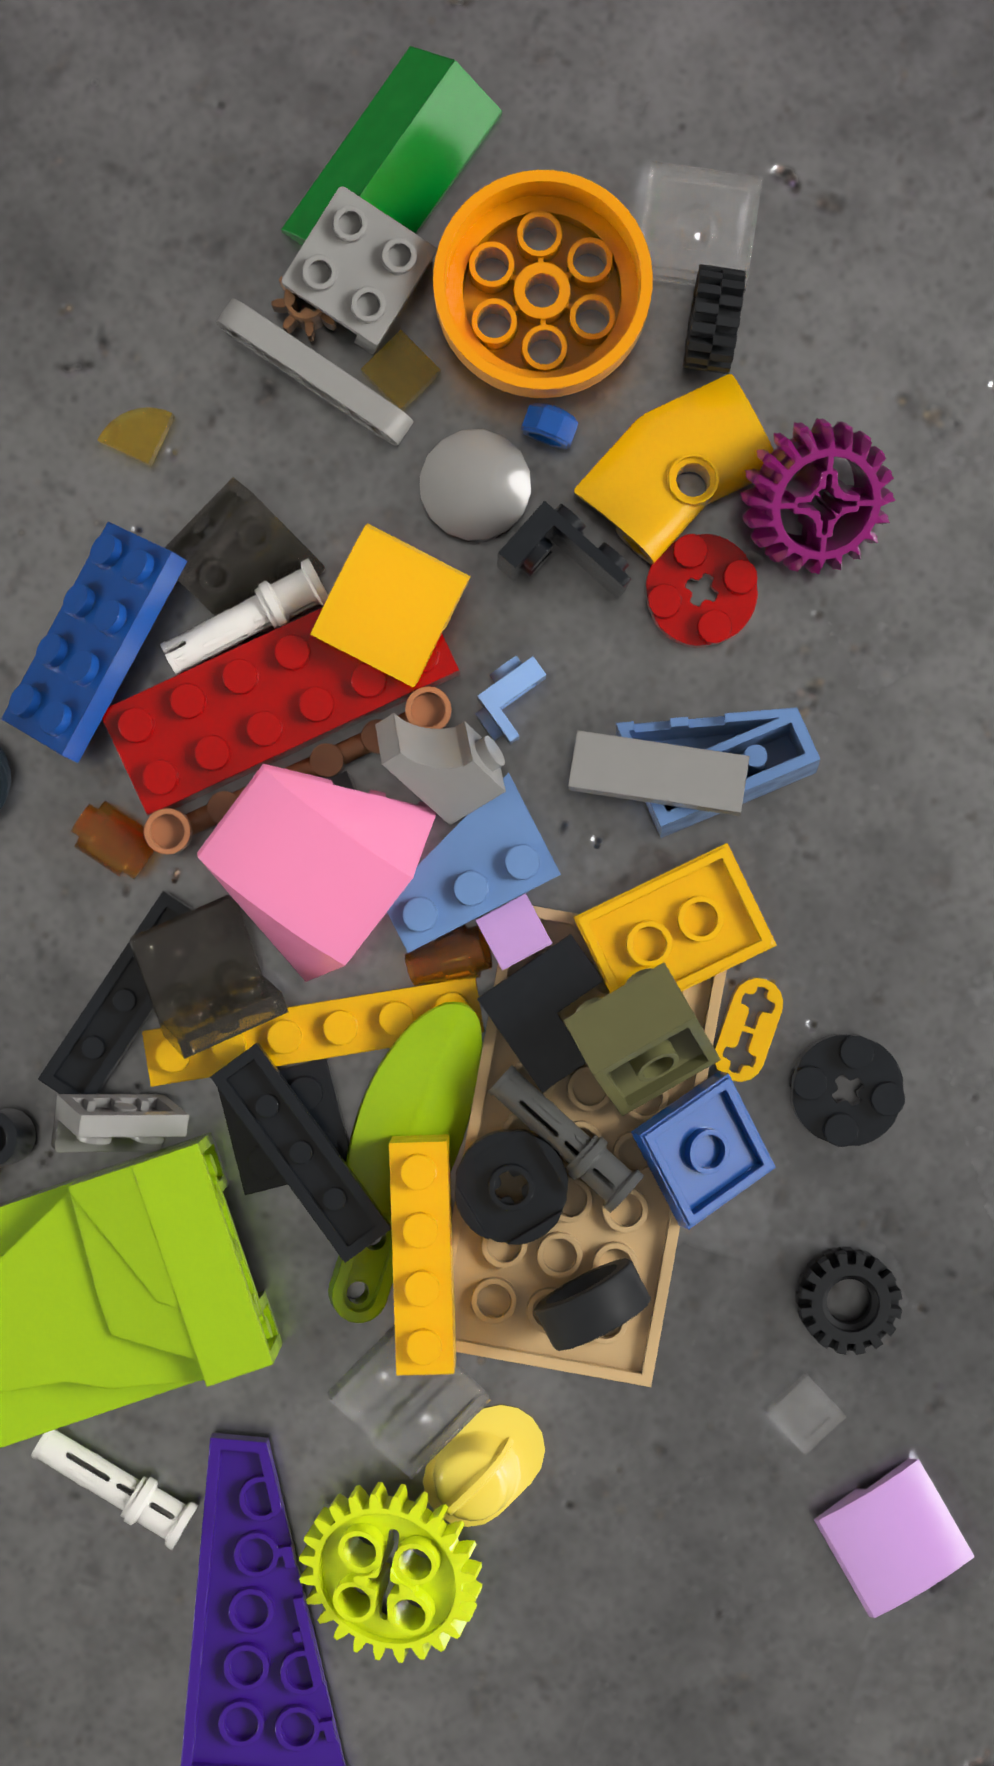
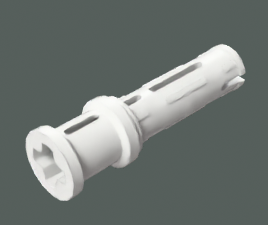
(269, 607)
(55, 1448)

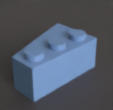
(772, 738)
(474, 870)

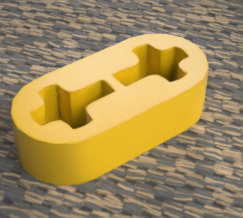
(760, 1034)

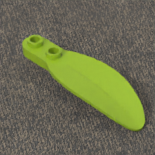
(416, 1090)

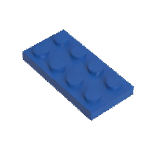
(93, 641)

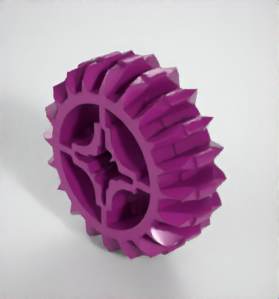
(822, 535)

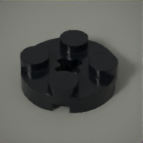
(879, 1095)
(502, 1218)

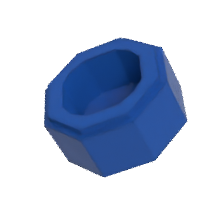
(550, 425)

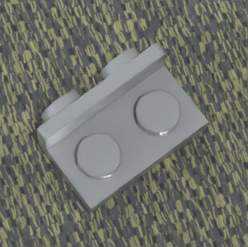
(115, 1122)

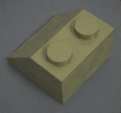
(641, 1039)

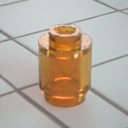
(112, 839)

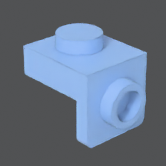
(511, 682)

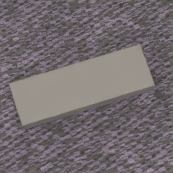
(658, 773)

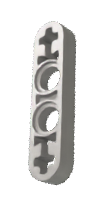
(314, 372)

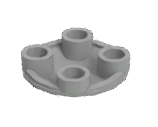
(475, 485)

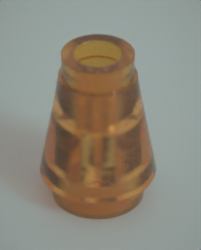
(450, 957)

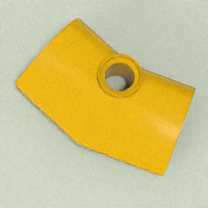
(701, 433)

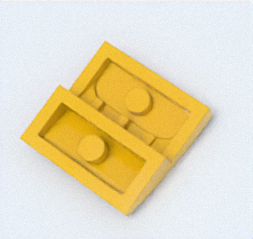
(390, 605)

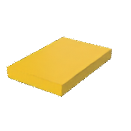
(689, 918)

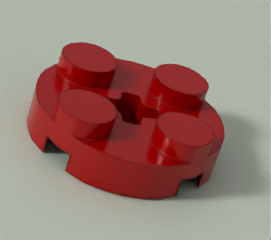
(732, 580)

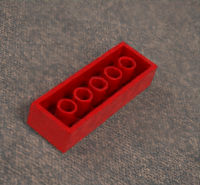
(251, 711)

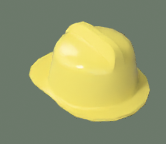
(485, 1465)

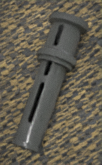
(585, 1156)

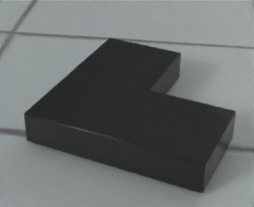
(527, 1009)

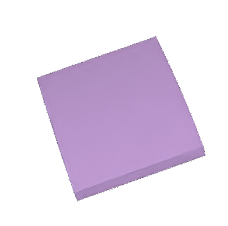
(894, 1538)

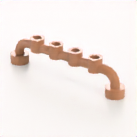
(171, 830)

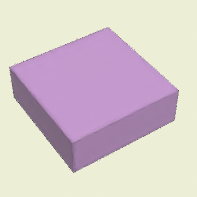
(513, 931)

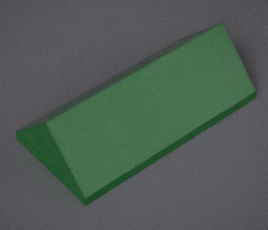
(405, 144)

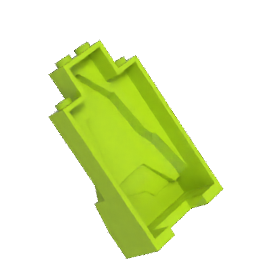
(124, 1291)

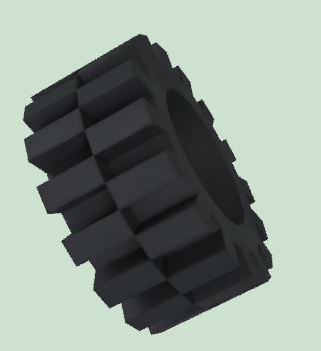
(714, 319)
(868, 1328)

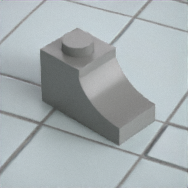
(444, 767)

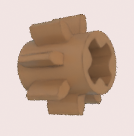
(305, 320)

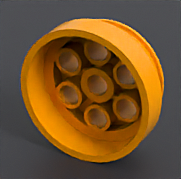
(583, 222)

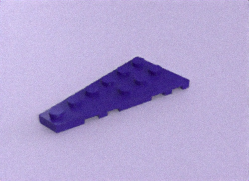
(254, 1653)

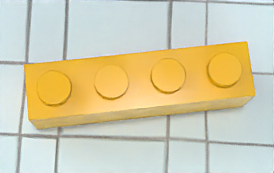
(422, 1254)

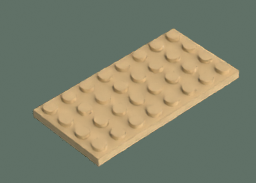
(504, 1282)

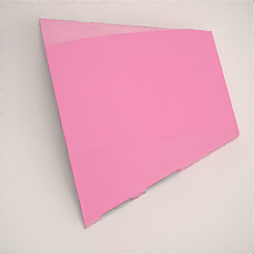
(315, 862)

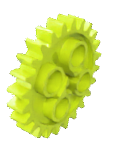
(440, 1584)

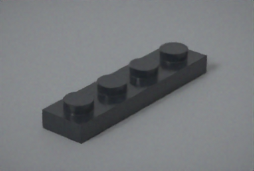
(109, 1019)
(301, 1152)

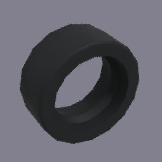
(592, 1304)

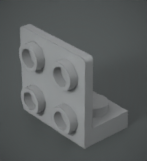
(359, 267)

